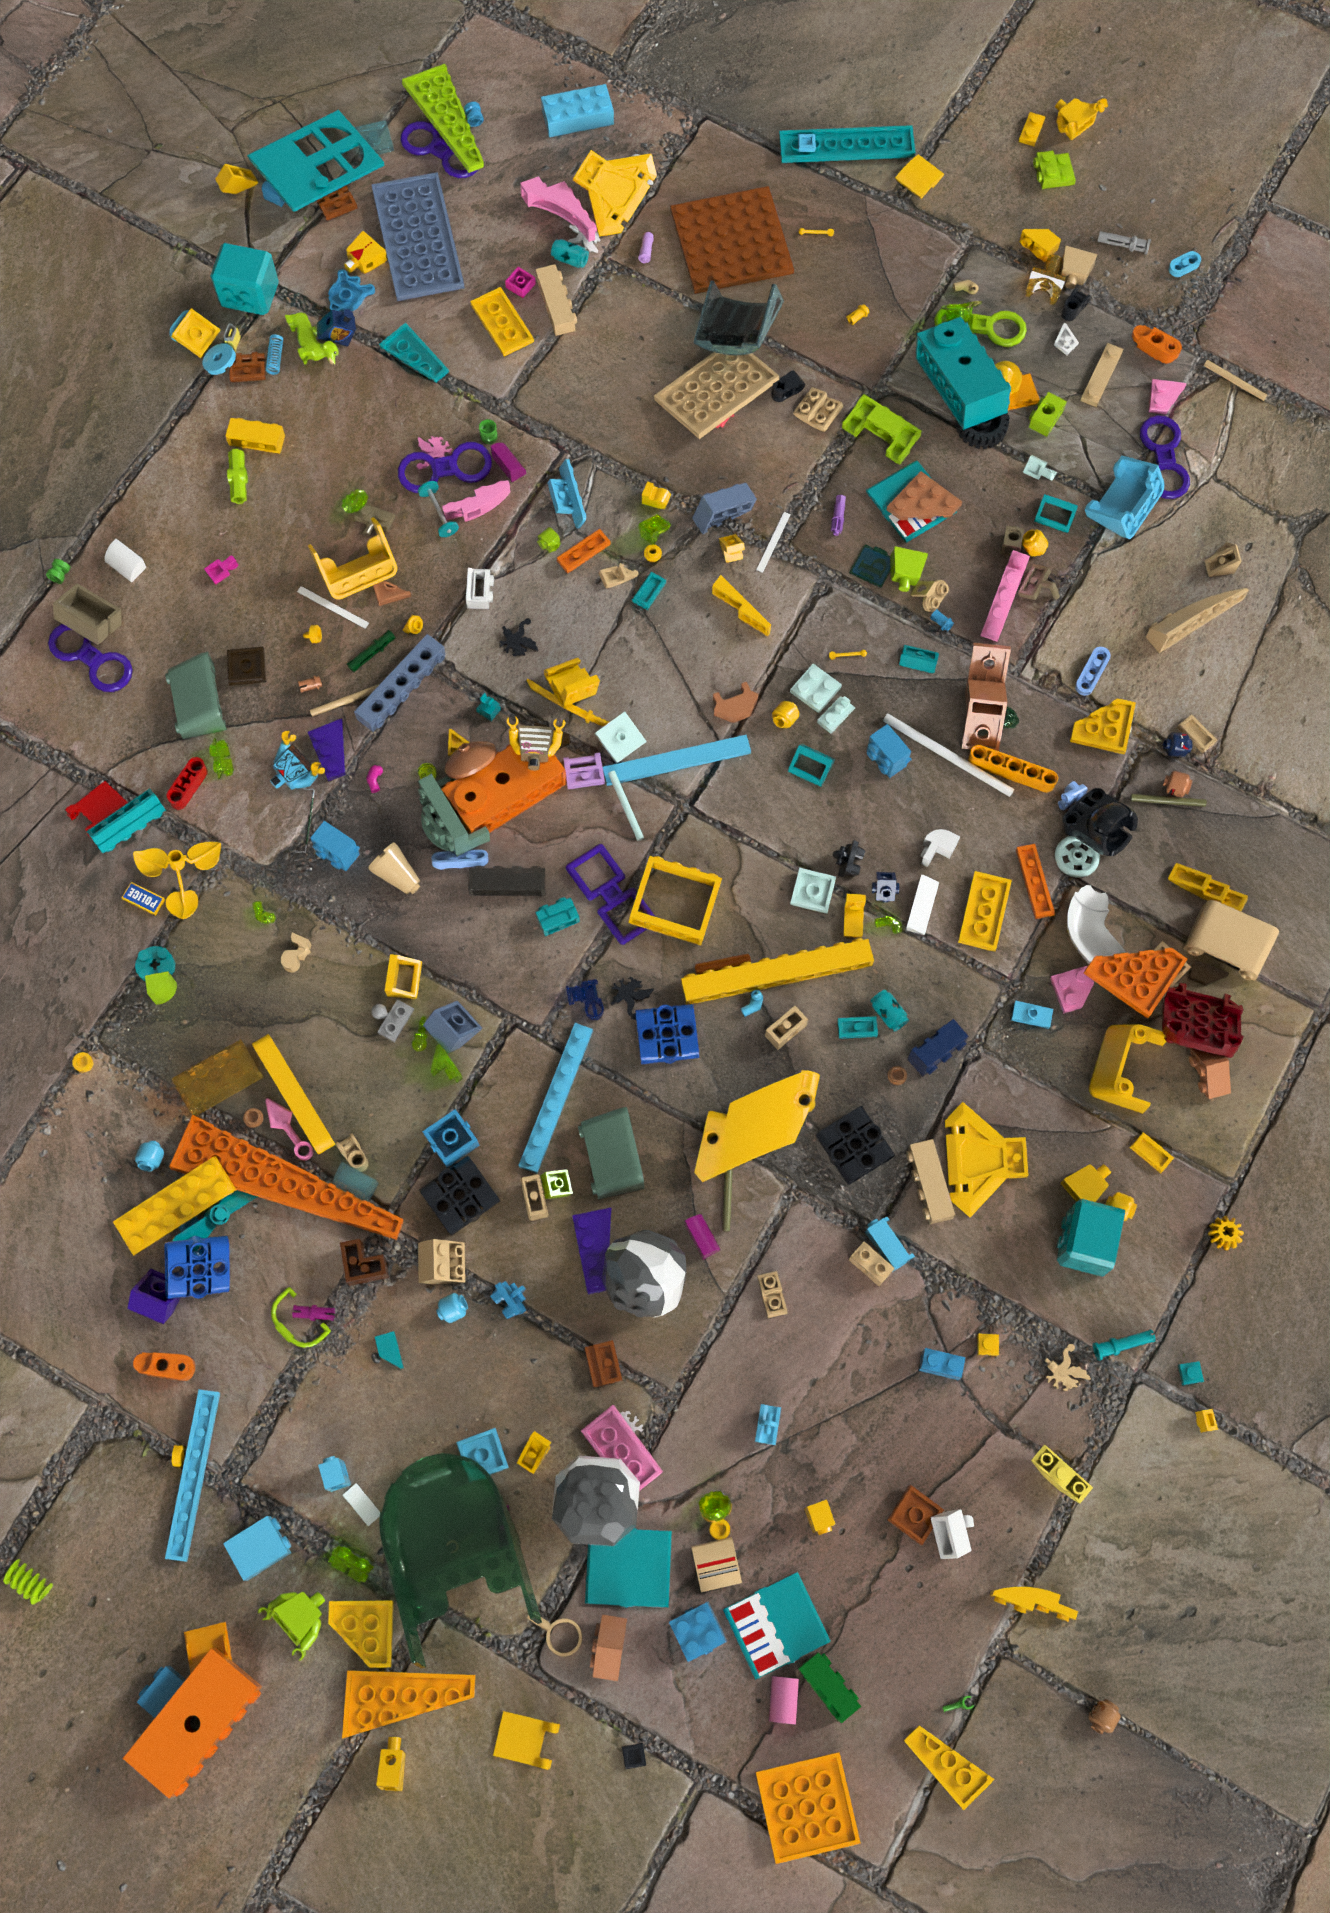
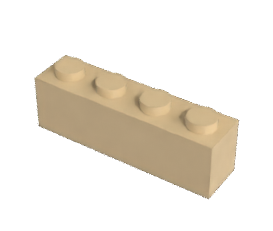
(555, 299)
(930, 1181)

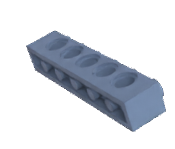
(377, 699)

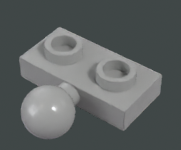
(394, 1020)

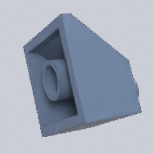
(452, 1026)

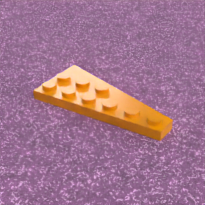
(389, 1697)

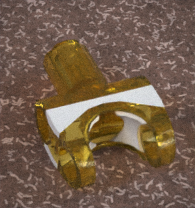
(1047, 279)

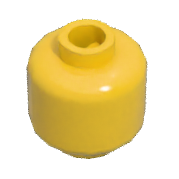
(1034, 542)
(785, 714)
(1124, 1202)

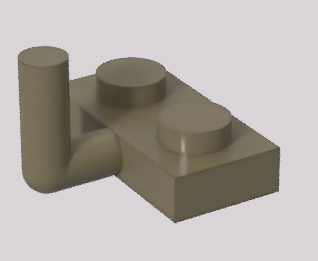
(1036, 581)

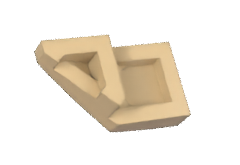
(616, 575)

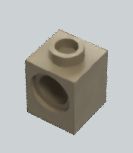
(1008, 545)

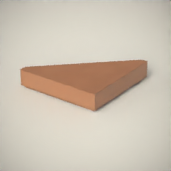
(388, 593)

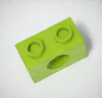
(1043, 422)

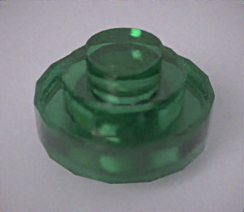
(1011, 719)

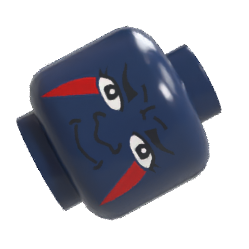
(1177, 744)

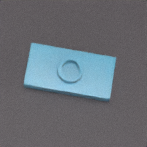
(1032, 1014)

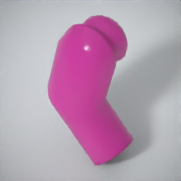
(372, 775)

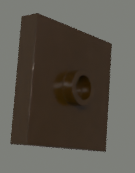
(246, 666)

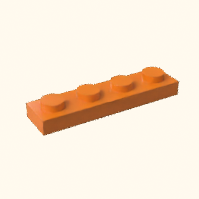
(1035, 881)

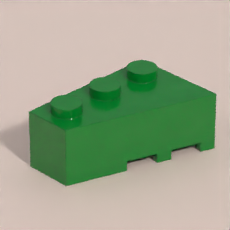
(830, 1687)

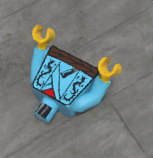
(293, 766)

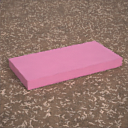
(614, 1438)

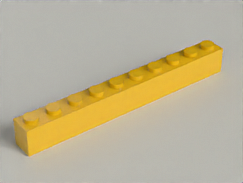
(777, 971)

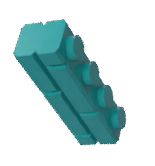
(126, 821)

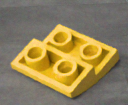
(919, 176)

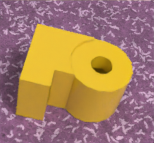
(655, 496)

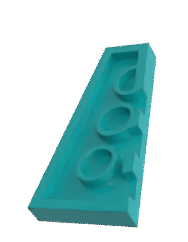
(414, 352)

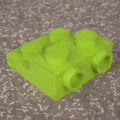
(1053, 169)

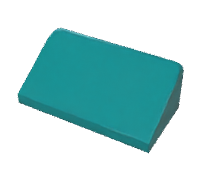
(919, 659)

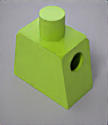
(906, 567)

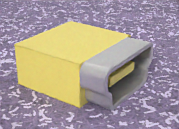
(232, 336)

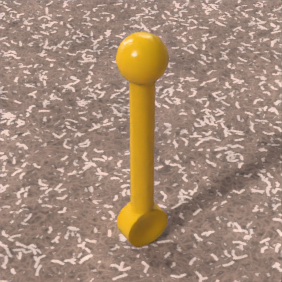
(829, 232)
(832, 655)

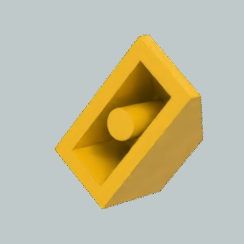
(235, 179)

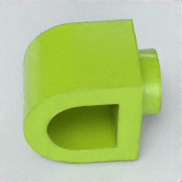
(549, 540)

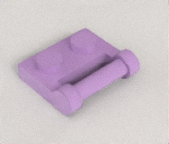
(584, 776)

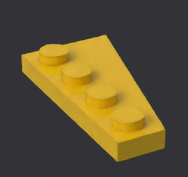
(953, 1771)

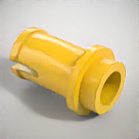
(860, 312)

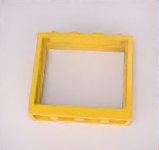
(666, 927)

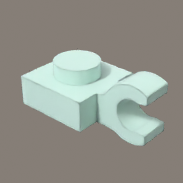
(1036, 467)

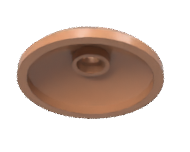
(470, 759)

